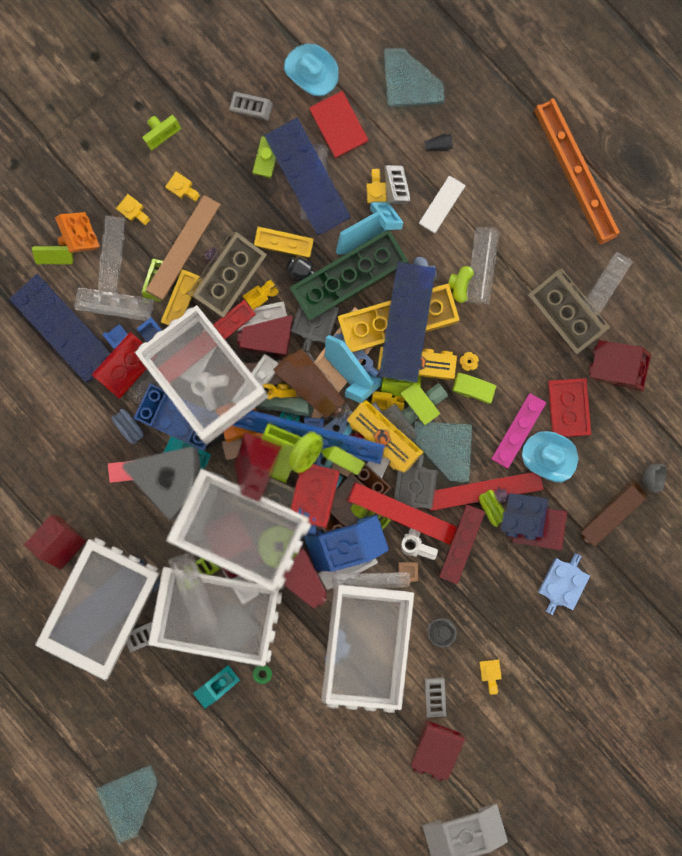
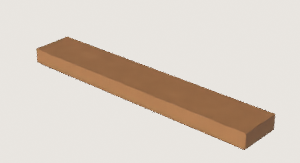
(183, 248)

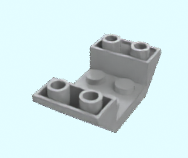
(467, 835)

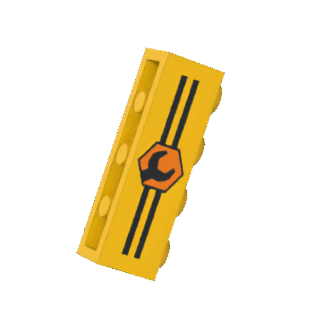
(434, 364)
(380, 430)

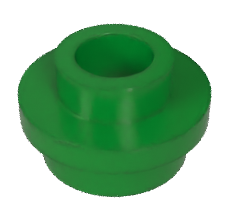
(262, 680)

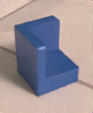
(148, 329)
(115, 336)

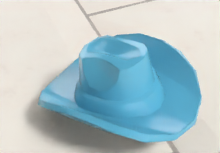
(312, 69)
(550, 456)

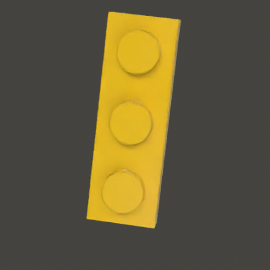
(283, 242)
(179, 299)

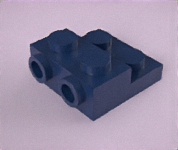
(525, 516)

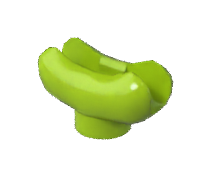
(460, 282)
(492, 508)

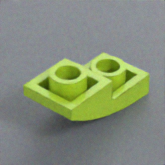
(474, 387)
(419, 403)

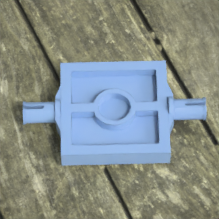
(563, 583)

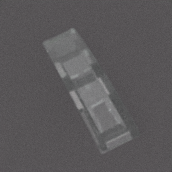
(111, 254)
(608, 281)

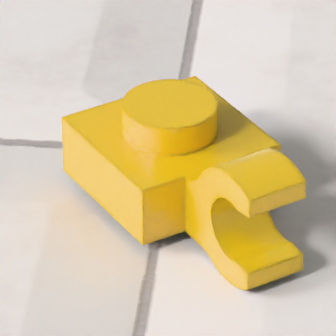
(181, 186)
(376, 191)
(132, 209)
(258, 295)
(282, 390)
(385, 400)
(490, 672)

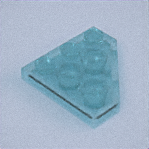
(409, 80)
(447, 447)
(128, 801)

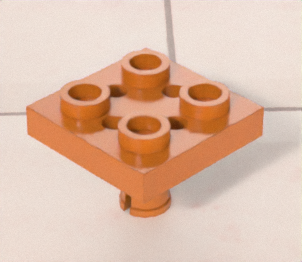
(76, 232)

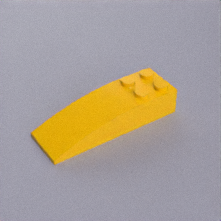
(368, 326)

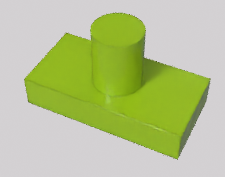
(160, 131)
(265, 160)

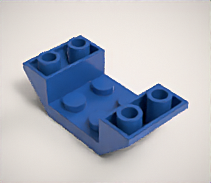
(162, 414)
(347, 545)

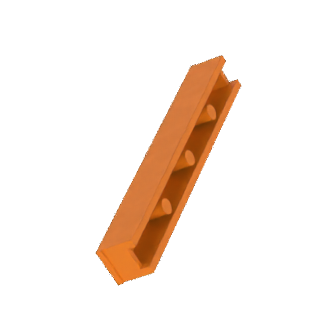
(576, 171)

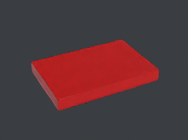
(338, 124)
(121, 367)
(569, 407)
(315, 493)

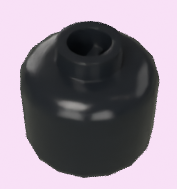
(299, 268)

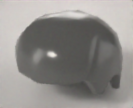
(654, 478)
(442, 632)

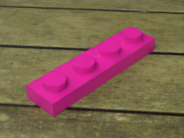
(518, 430)

